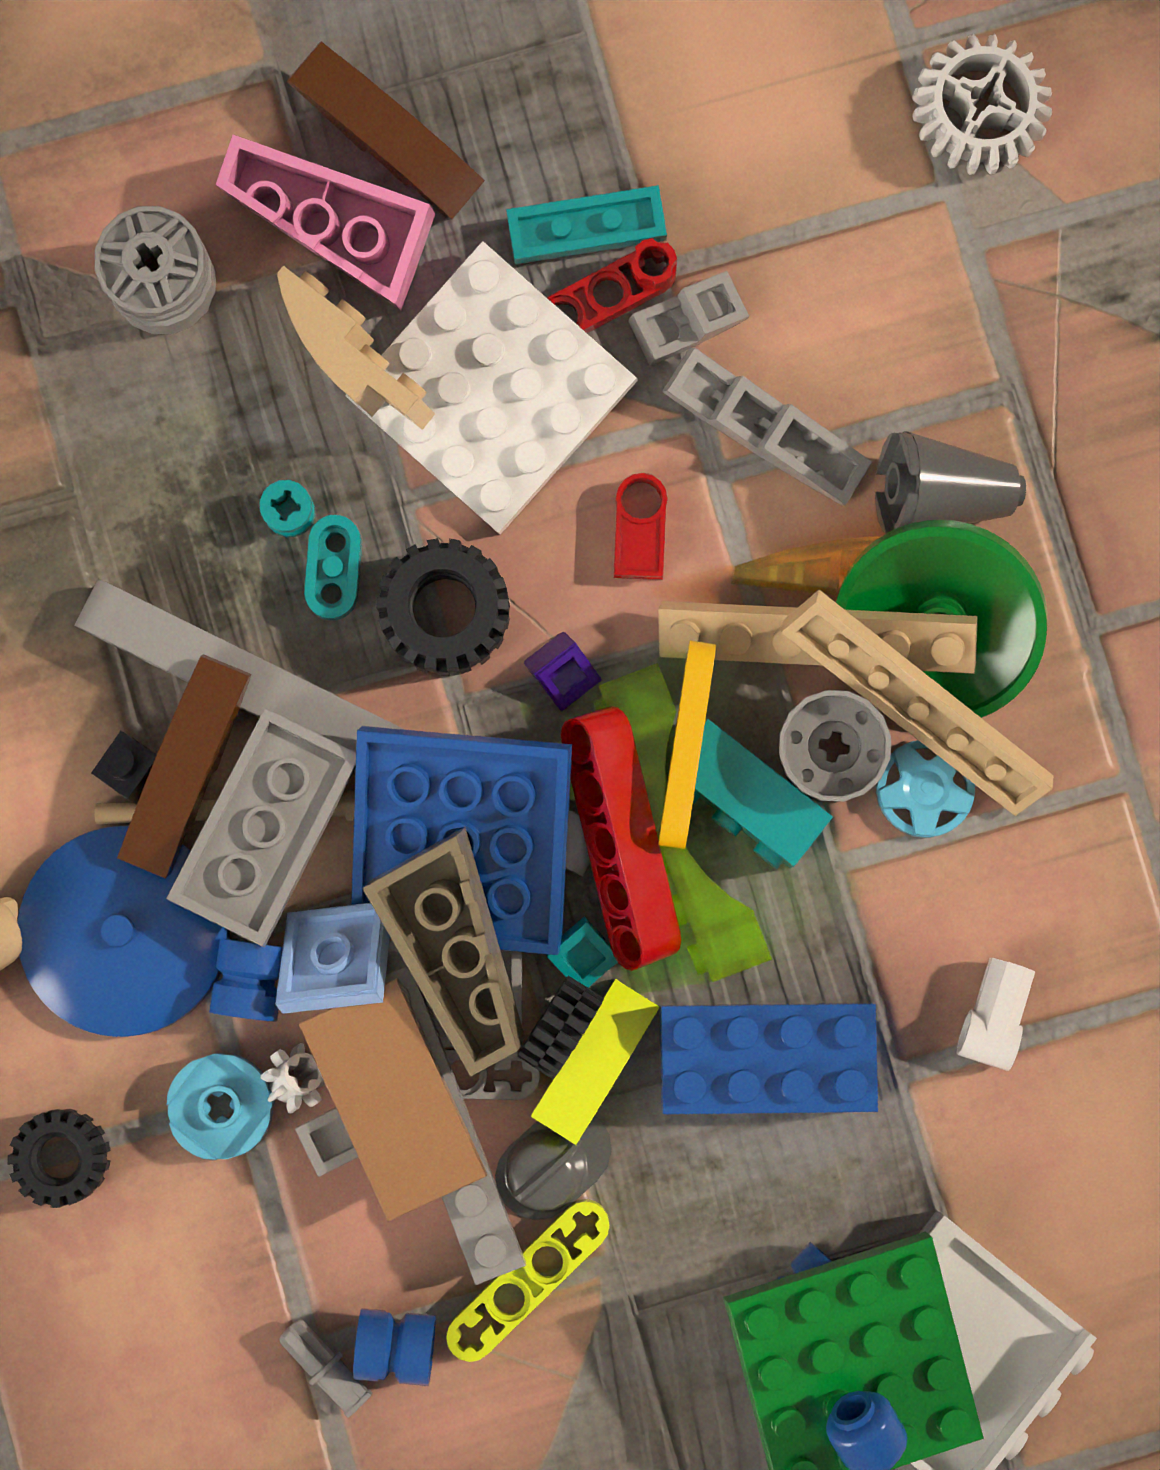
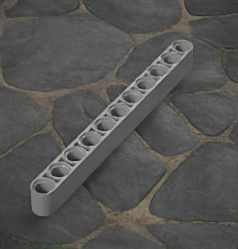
(177, 646)

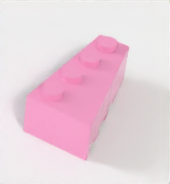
(342, 219)

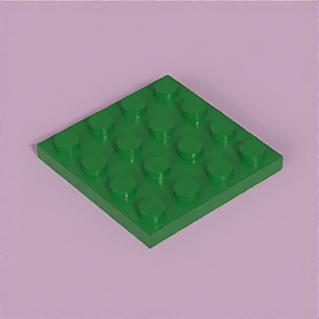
(851, 1327)

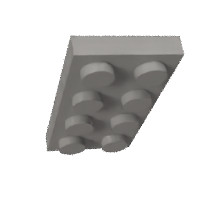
(264, 827)

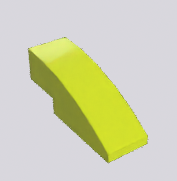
(595, 1062)

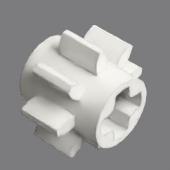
(286, 1087)

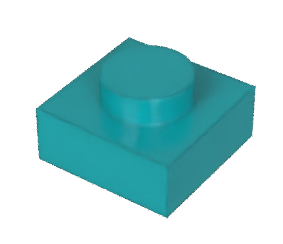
(584, 953)

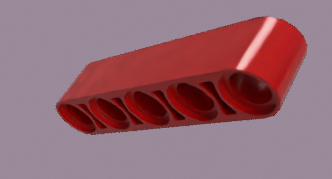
(621, 838)

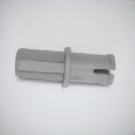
(324, 1367)

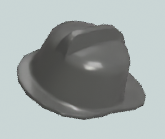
(547, 1172)

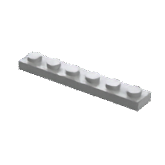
(477, 1208)

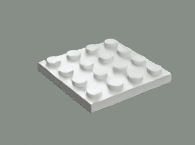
(506, 384)

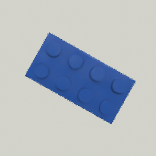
(768, 1058)

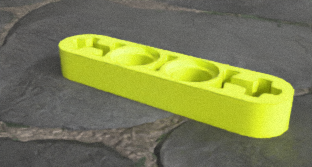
(533, 1285)

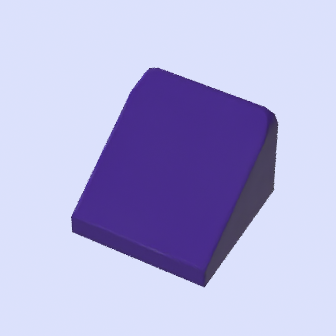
(562, 670)

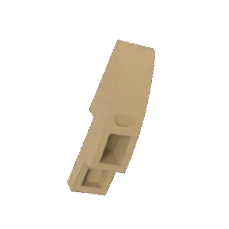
(344, 350)

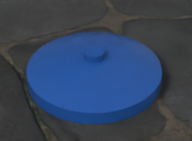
(110, 944)

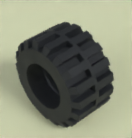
(436, 563)

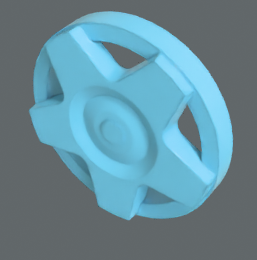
(925, 791)

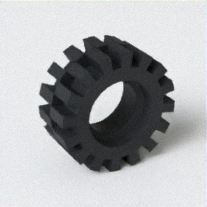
(560, 1027)
(27, 1163)

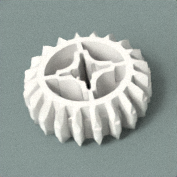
(998, 115)

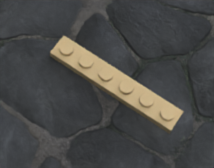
(755, 634)
(916, 703)

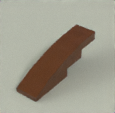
(385, 130)
(184, 766)

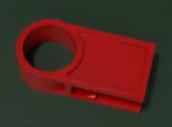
(640, 541)

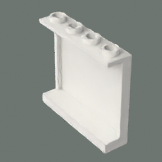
(1011, 1344)

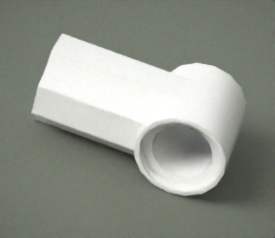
(993, 1029)

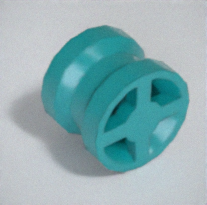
(295, 520)

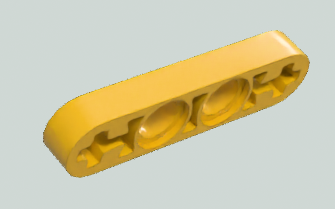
(687, 744)

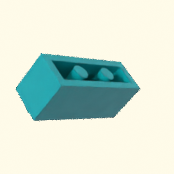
(755, 800)

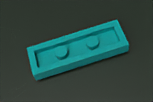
(586, 224)

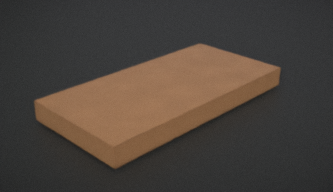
(393, 1101)

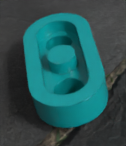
(333, 568)

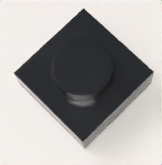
(125, 766)

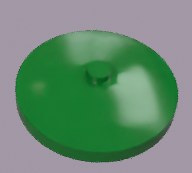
(966, 572)

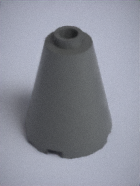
(943, 483)

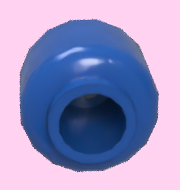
(866, 1431)

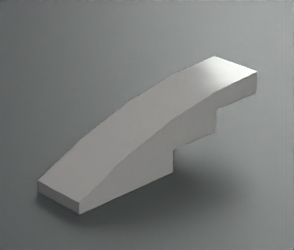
(767, 426)

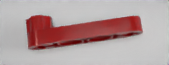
(580, 294)

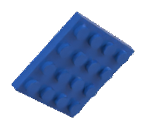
(505, 794)

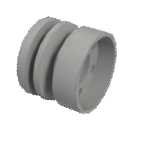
(161, 299)
(861, 729)

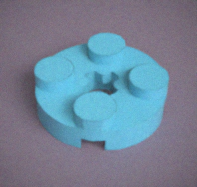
(190, 1110)

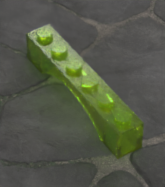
(722, 927)

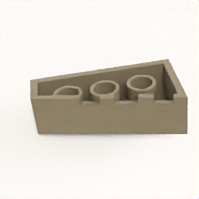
(450, 946)

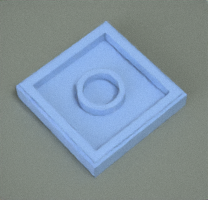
(332, 959)

